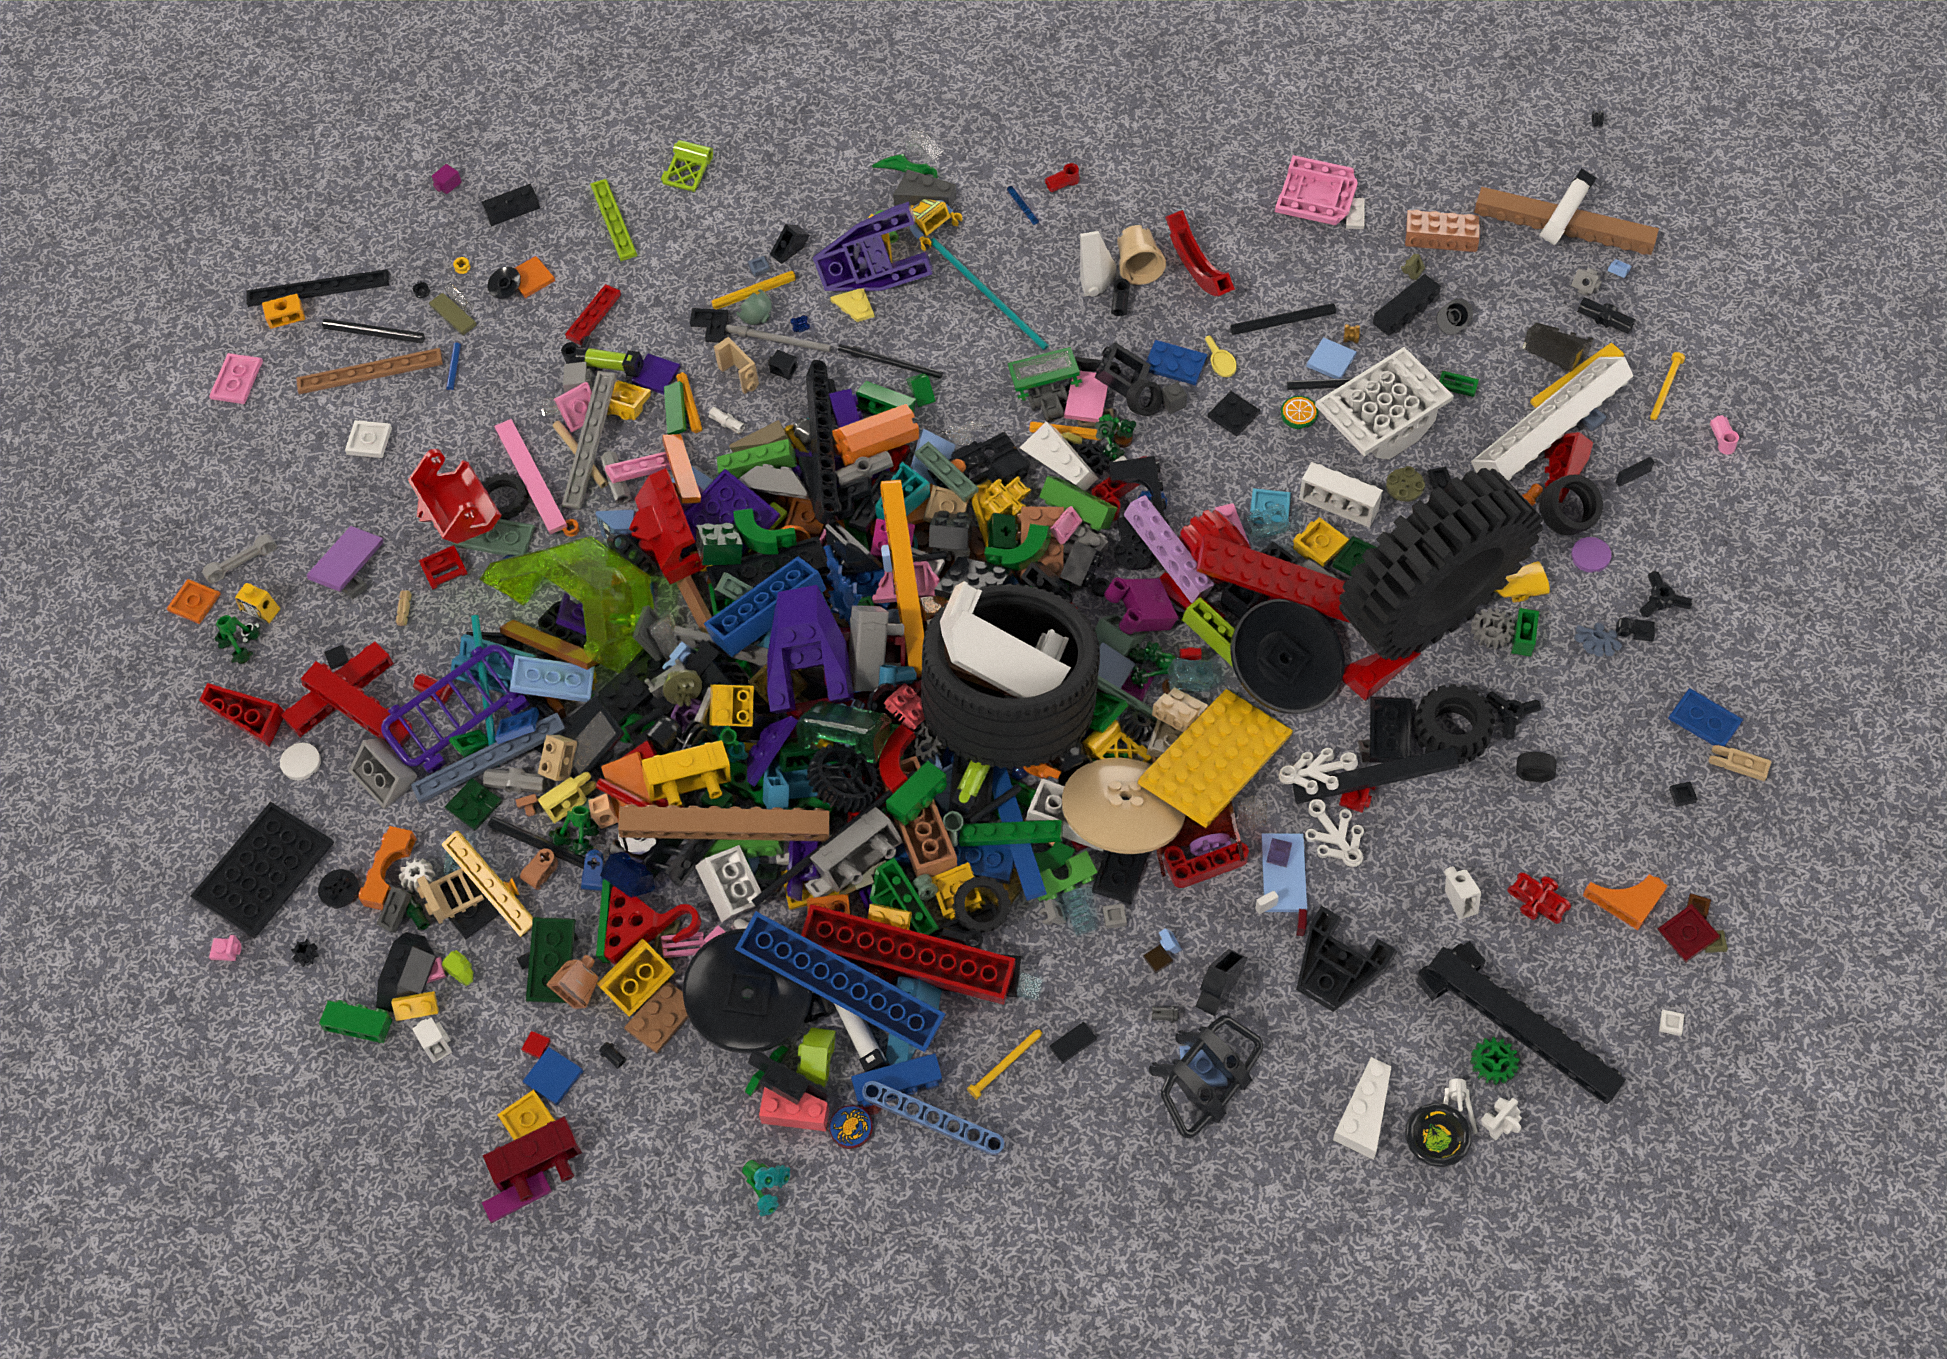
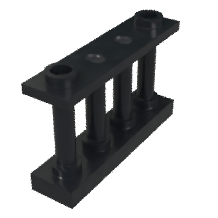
(685, 859)

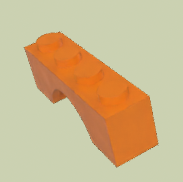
(396, 844)

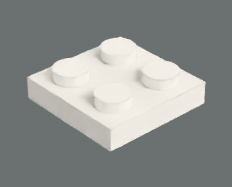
(368, 439)

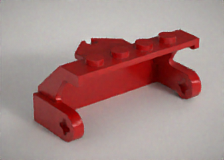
(453, 499)
(664, 527)

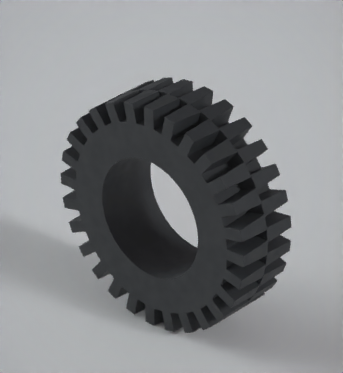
(1440, 563)

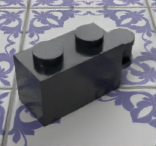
(1042, 577)

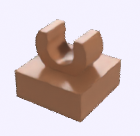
(527, 803)

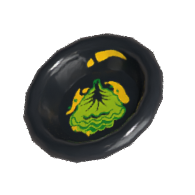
(1438, 1135)

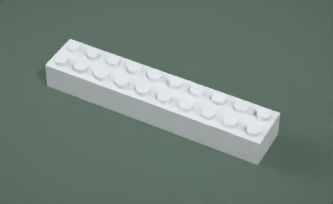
(1555, 416)

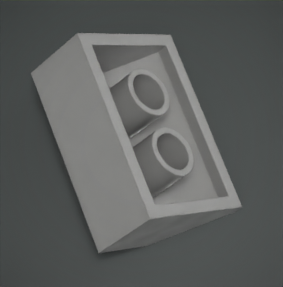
(381, 771)

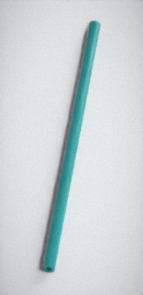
(989, 294)

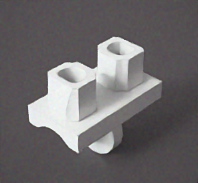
(1505, 1121)

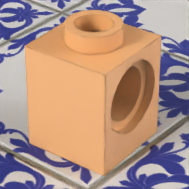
(603, 811)

